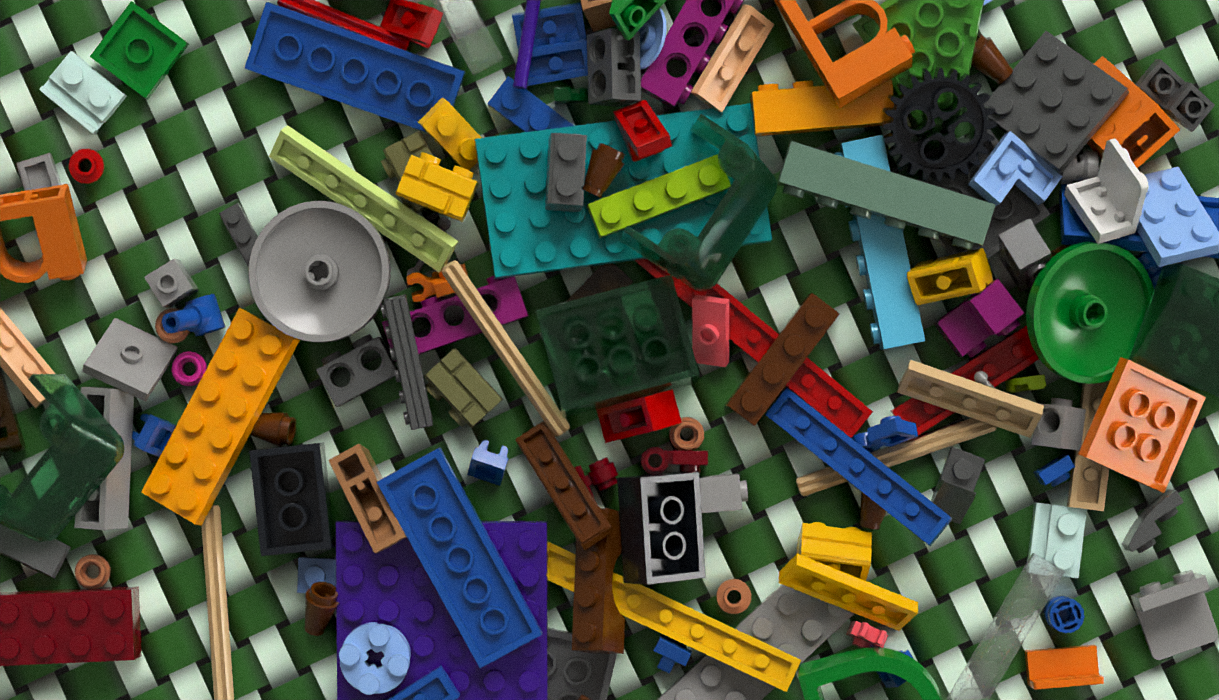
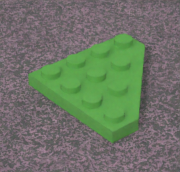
(941, 36)

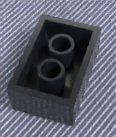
(292, 499)
(661, 527)

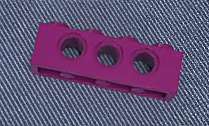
(656, 80)
(509, 309)

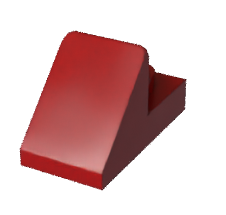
(412, 21)
(641, 130)

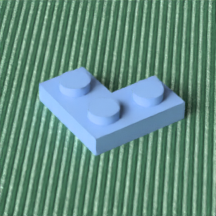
(1016, 165)

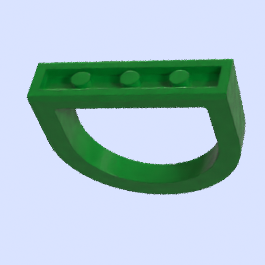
(846, 664)

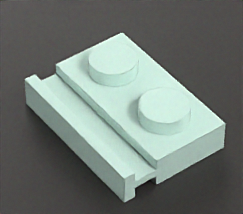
(83, 92)
(1058, 536)

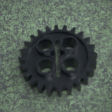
(924, 96)

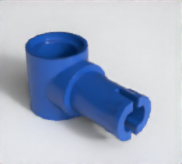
(198, 316)

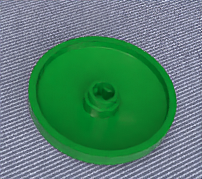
(1087, 310)

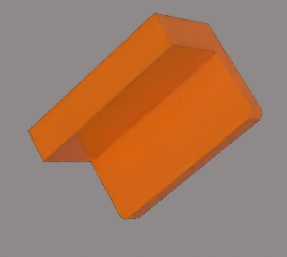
(1063, 667)

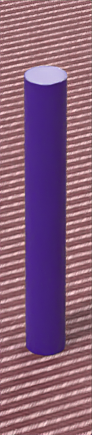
(526, 44)

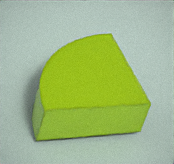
(1025, 383)

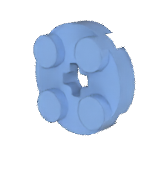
(367, 677)

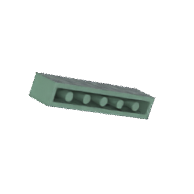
(886, 195)

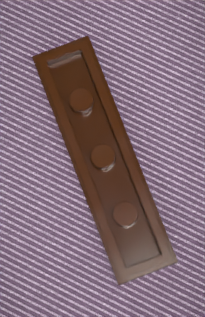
(564, 485)

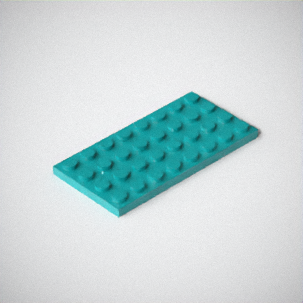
(537, 240)

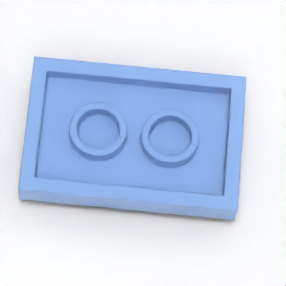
(1175, 221)

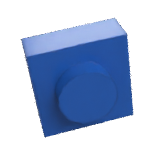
(1055, 471)

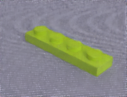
(658, 196)

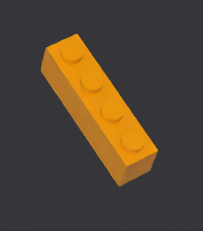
(813, 109)

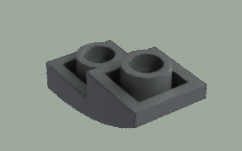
(1174, 95)
(1144, 529)
(39, 556)

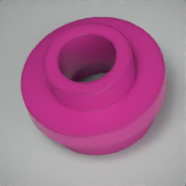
(178, 368)

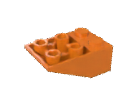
(1135, 123)

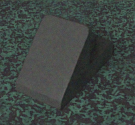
(957, 483)

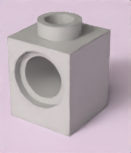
(171, 283)
(1063, 435)
(722, 493)

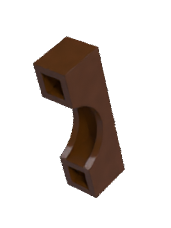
(782, 359)
(596, 620)

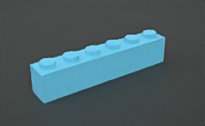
(883, 262)

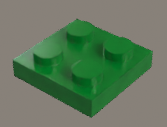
(139, 50)

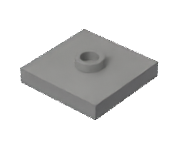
(130, 359)

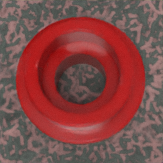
(94, 173)

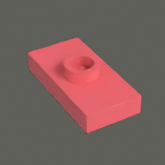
(710, 330)

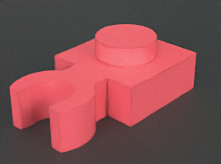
(866, 635)

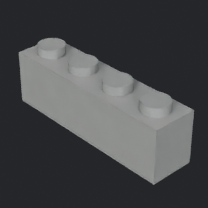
(110, 502)

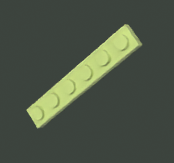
(358, 193)

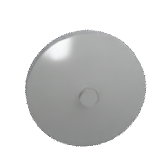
(319, 271)

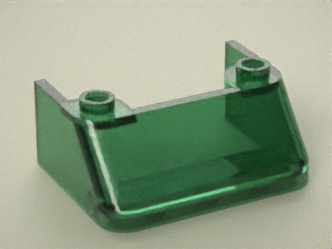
(705, 258)
(72, 468)

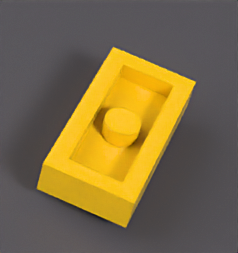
(451, 133)

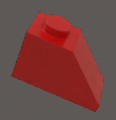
(639, 416)

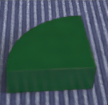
(566, 95)

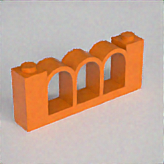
(860, 69)
(57, 233)

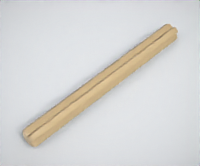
(505, 348)
(901, 452)
(217, 605)

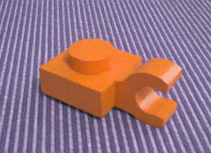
(431, 285)

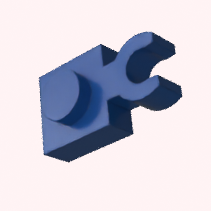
(887, 433)

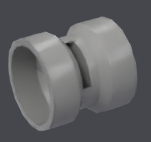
(1081, 168)

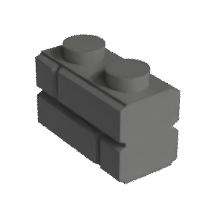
(565, 172)

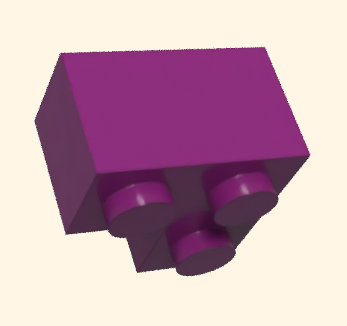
(979, 317)

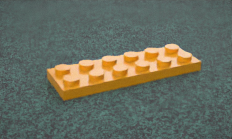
(220, 416)

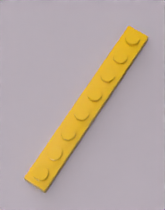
(686, 625)

